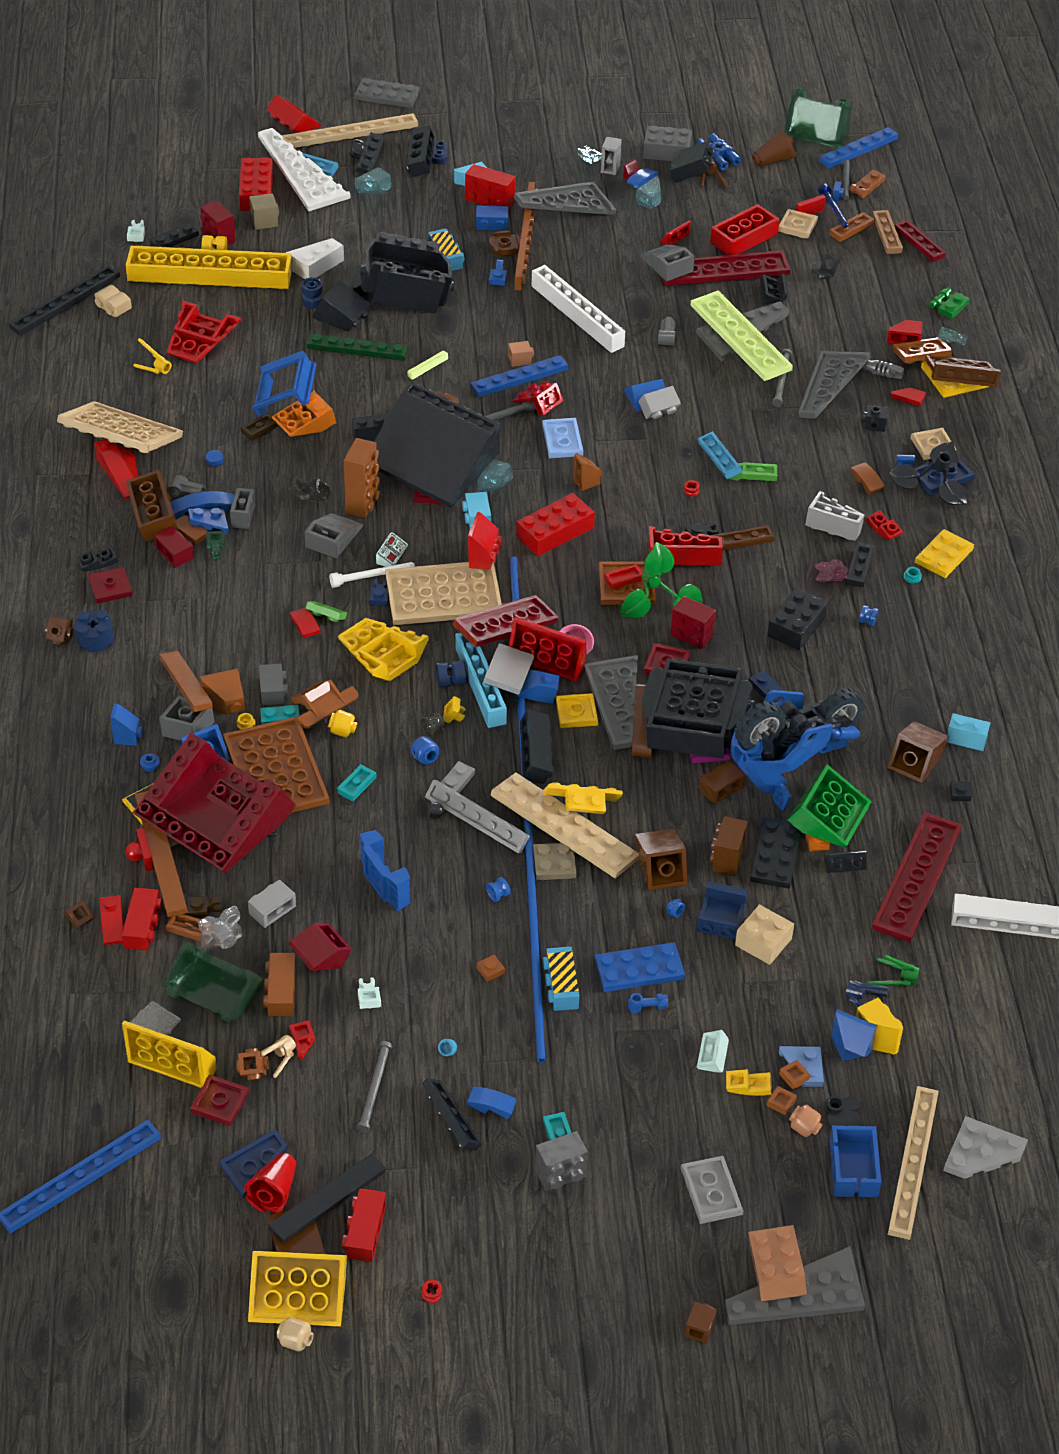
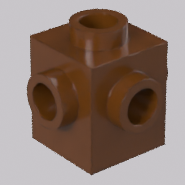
(59, 630)

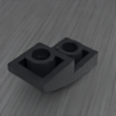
(101, 559)

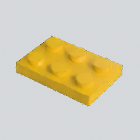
(944, 553)

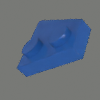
(208, 519)

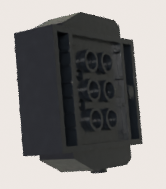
(406, 273)
(694, 707)

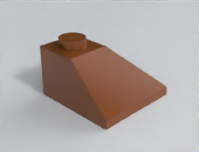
(224, 691)

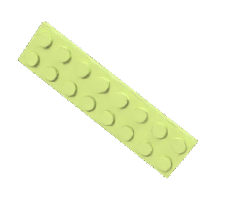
(741, 335)

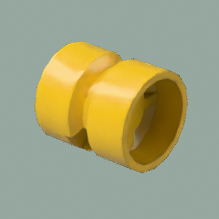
(209, 242)

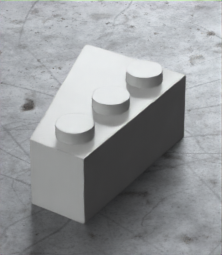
(834, 518)

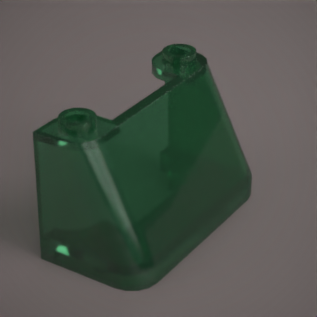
(817, 119)
(211, 982)

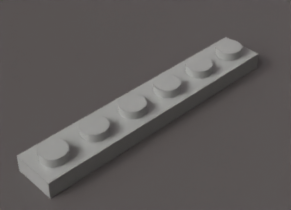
(477, 816)

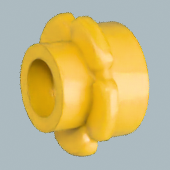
(245, 721)

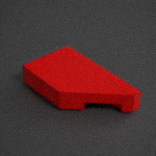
(909, 396)
(303, 1037)

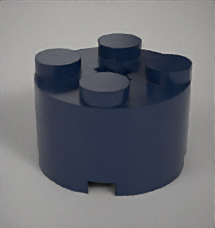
(94, 630)

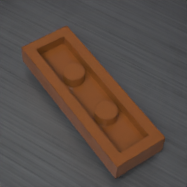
(855, 225)

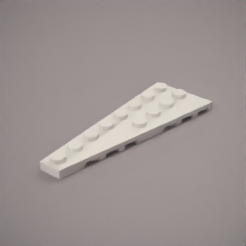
(304, 175)

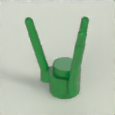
(908, 972)

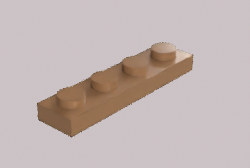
(887, 232)

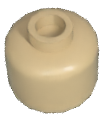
(295, 1334)

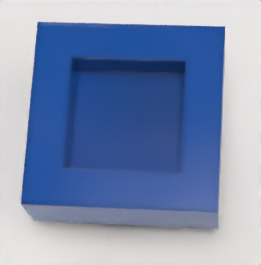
(837, 192)

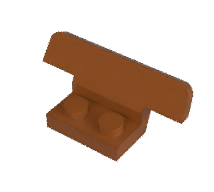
(321, 701)

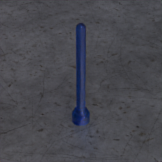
(825, 190)

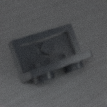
(773, 289)

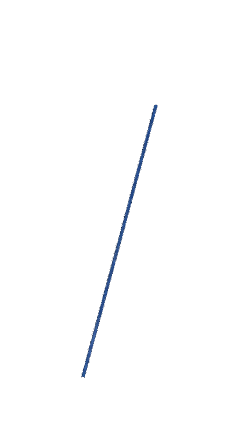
(535, 958)

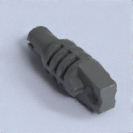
(884, 369)

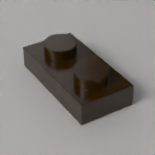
(258, 426)

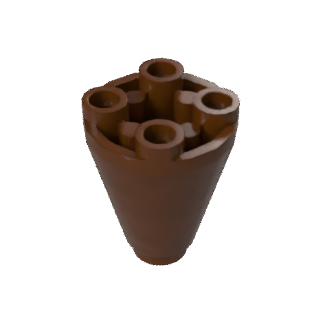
(775, 150)

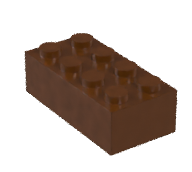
(151, 504)

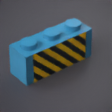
(448, 247)
(561, 978)

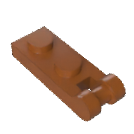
(867, 183)

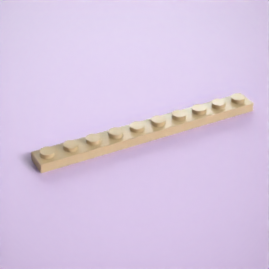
(351, 130)

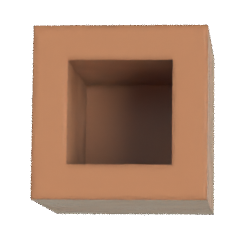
(520, 353)

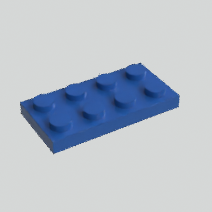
(639, 967)

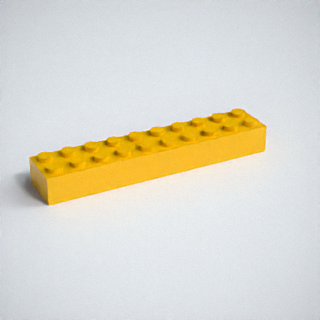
(209, 267)

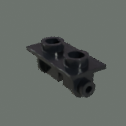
(846, 861)

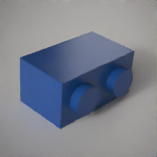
(492, 218)

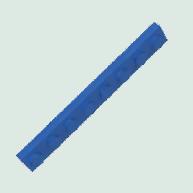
(79, 1176)

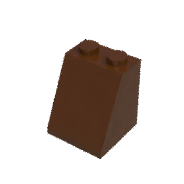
(917, 751)
(662, 859)

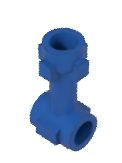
(636, 1002)

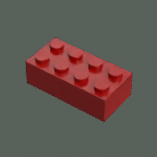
(255, 179)
(744, 230)
(555, 524)

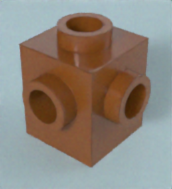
(245, 1062)

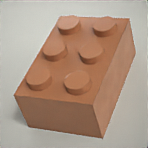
(777, 1263)

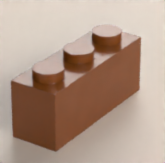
(280, 984)

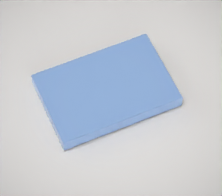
(562, 437)

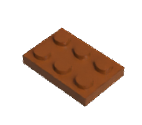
(917, 350)

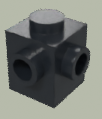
(875, 418)

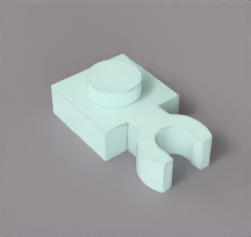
(136, 232)
(368, 995)

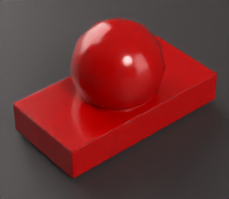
(140, 850)

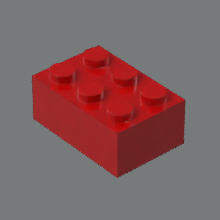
(489, 187)

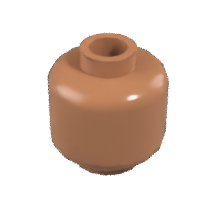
(805, 1120)

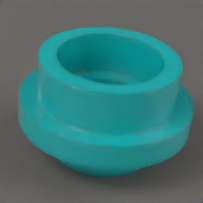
(912, 575)

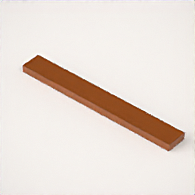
(164, 868)

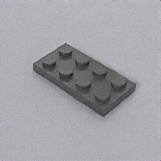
(387, 93)

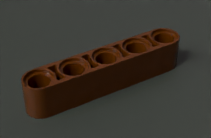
(639, 743)

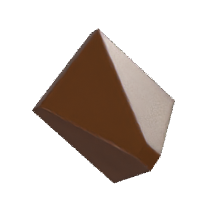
(79, 914)

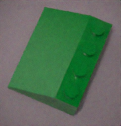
(830, 808)

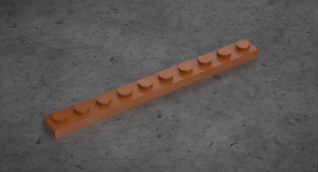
(525, 242)

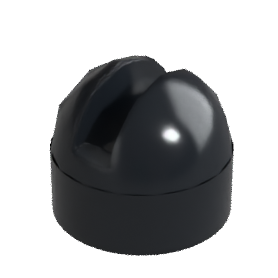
(436, 810)

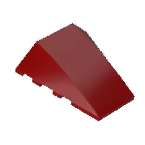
(198, 334)

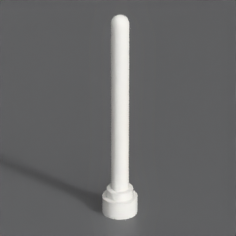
(338, 579)

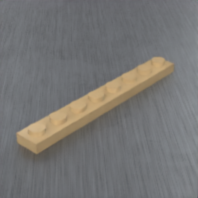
(913, 1163)

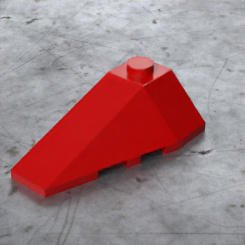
(117, 462)

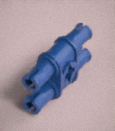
(722, 152)

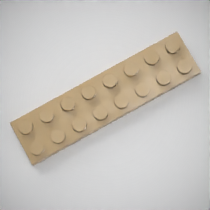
(565, 825)

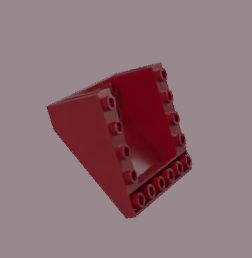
(212, 805)

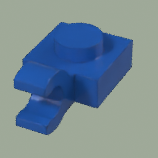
(498, 275)

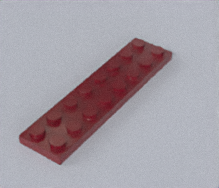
(734, 268)
(917, 877)

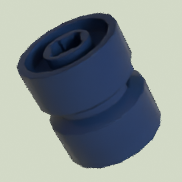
(312, 292)
(457, 671)

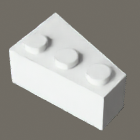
(316, 258)

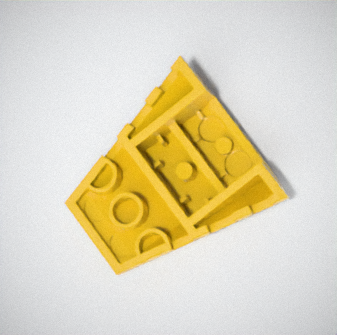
(383, 649)

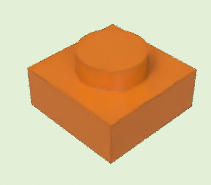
(816, 844)

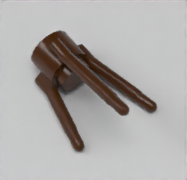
(713, 168)

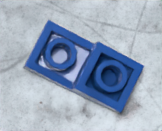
(641, 177)
(488, 1099)

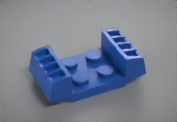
(390, 886)

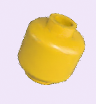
(342, 723)

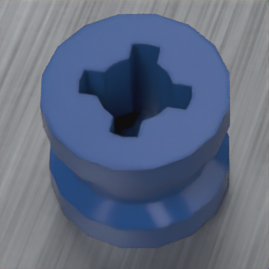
(868, 615)
(498, 889)

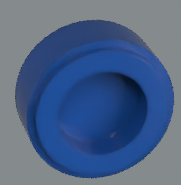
(214, 458)

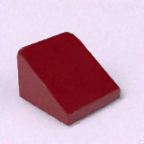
(630, 168)

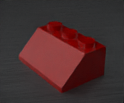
(291, 115)
(483, 543)

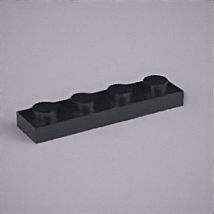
(452, 1115)

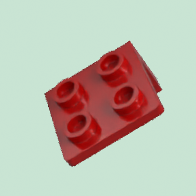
(545, 396)

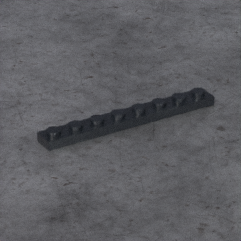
(64, 300)

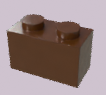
(721, 782)

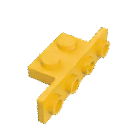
(583, 799)

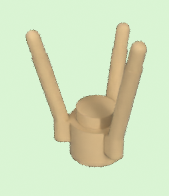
(282, 1047)

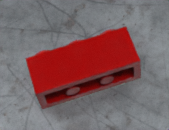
(141, 919)
(364, 1225)

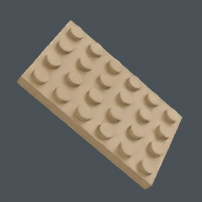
(119, 426)
(440, 592)

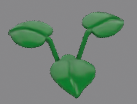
(657, 562)

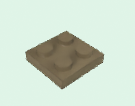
(554, 861)

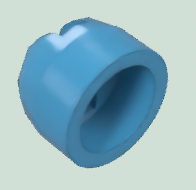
(445, 1049)

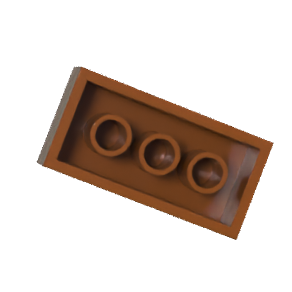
(361, 478)

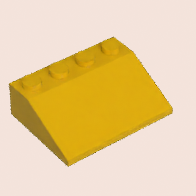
(168, 1055)
(297, 1287)

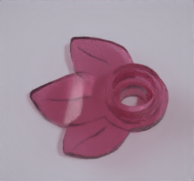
(831, 571)

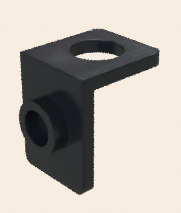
(824, 272)

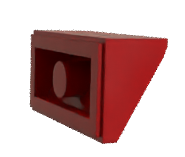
(676, 234)

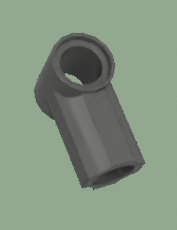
(667, 332)
(181, 486)

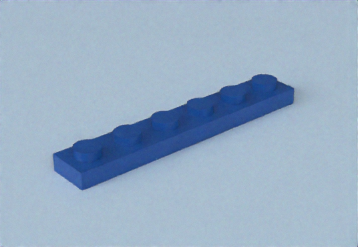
(858, 147)
(519, 376)

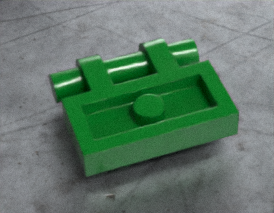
(953, 304)

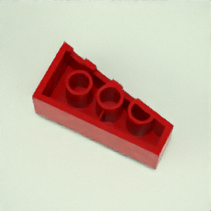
(688, 548)

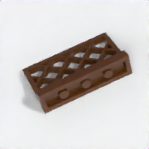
(963, 371)

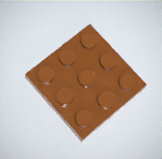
(618, 595)

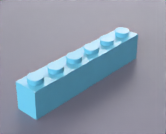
(487, 696)

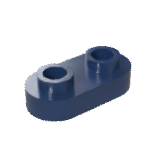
(440, 152)

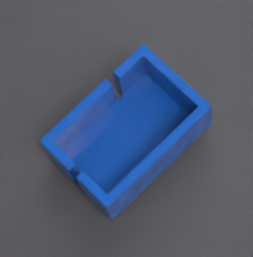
(855, 1161)

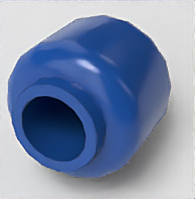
(425, 750)

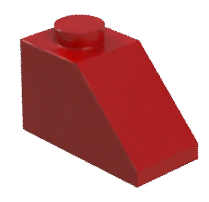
(905, 332)
(111, 919)

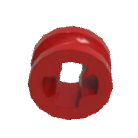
(691, 488)
(428, 1297)

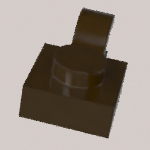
(200, 905)

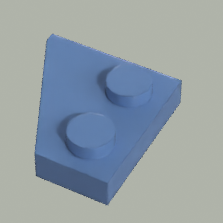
(809, 1058)

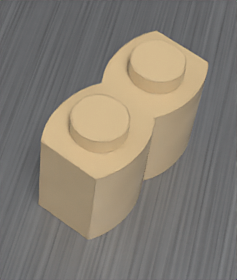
(112, 301)

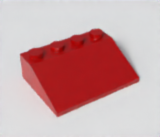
(552, 650)

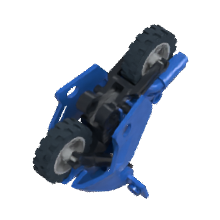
(784, 736)

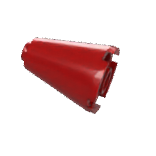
(272, 1184)

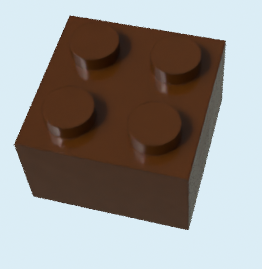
(728, 845)

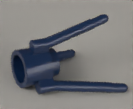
(857, 990)

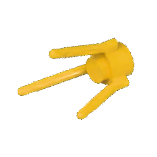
(160, 364)

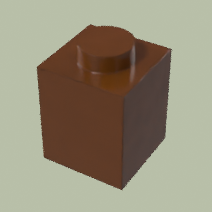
(700, 1322)

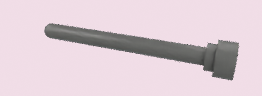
(525, 406)

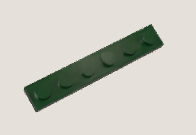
(357, 347)

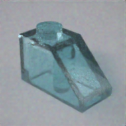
(373, 182)
(649, 194)
(494, 476)

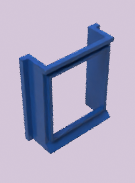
(302, 383)

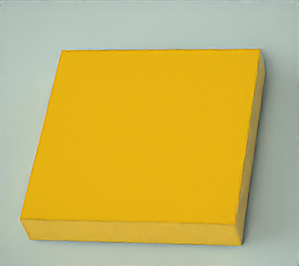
(576, 710)

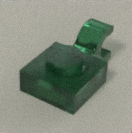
(215, 541)

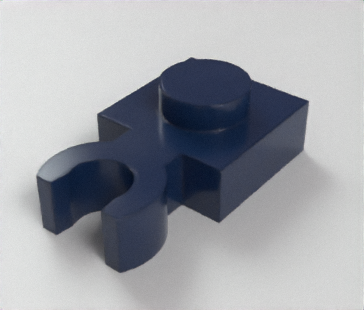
(379, 594)

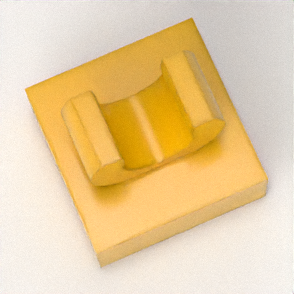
(453, 710)

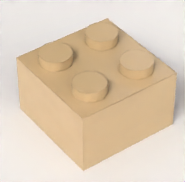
(764, 934)

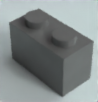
(242, 508)
(272, 684)

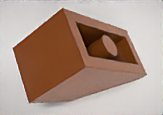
(585, 472)

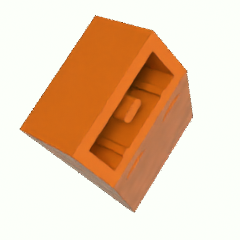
(306, 419)

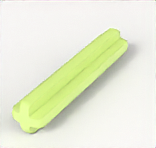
(427, 365)

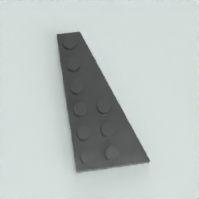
(571, 198)
(759, 318)
(829, 377)
(614, 693)
(830, 1288)

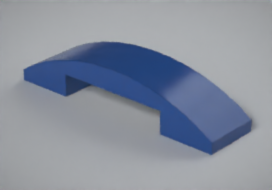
(202, 500)

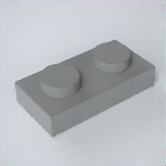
(458, 776)

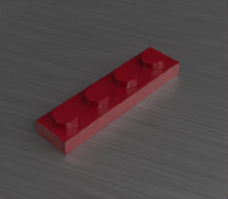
(920, 240)

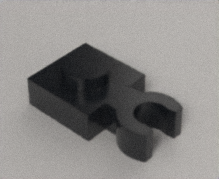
(697, 529)

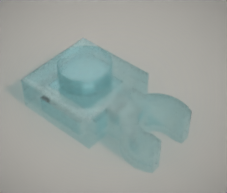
(590, 156)
(949, 335)

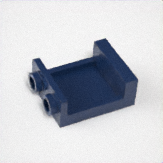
(722, 910)

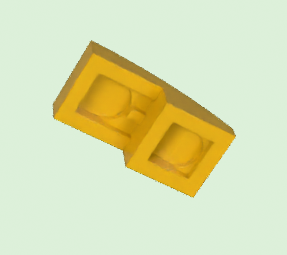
(748, 1084)

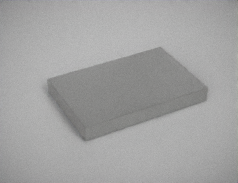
(508, 669)
(711, 1189)

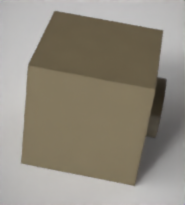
(264, 211)

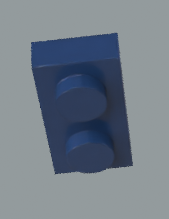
(763, 684)

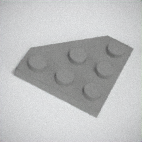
(982, 1149)

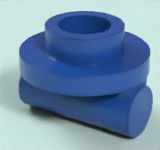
(905, 459)

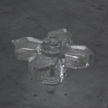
(220, 931)

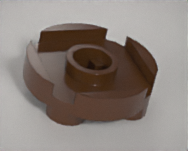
(504, 243)

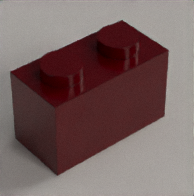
(174, 546)

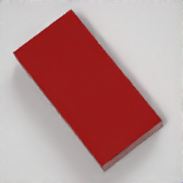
(812, 205)
(623, 576)

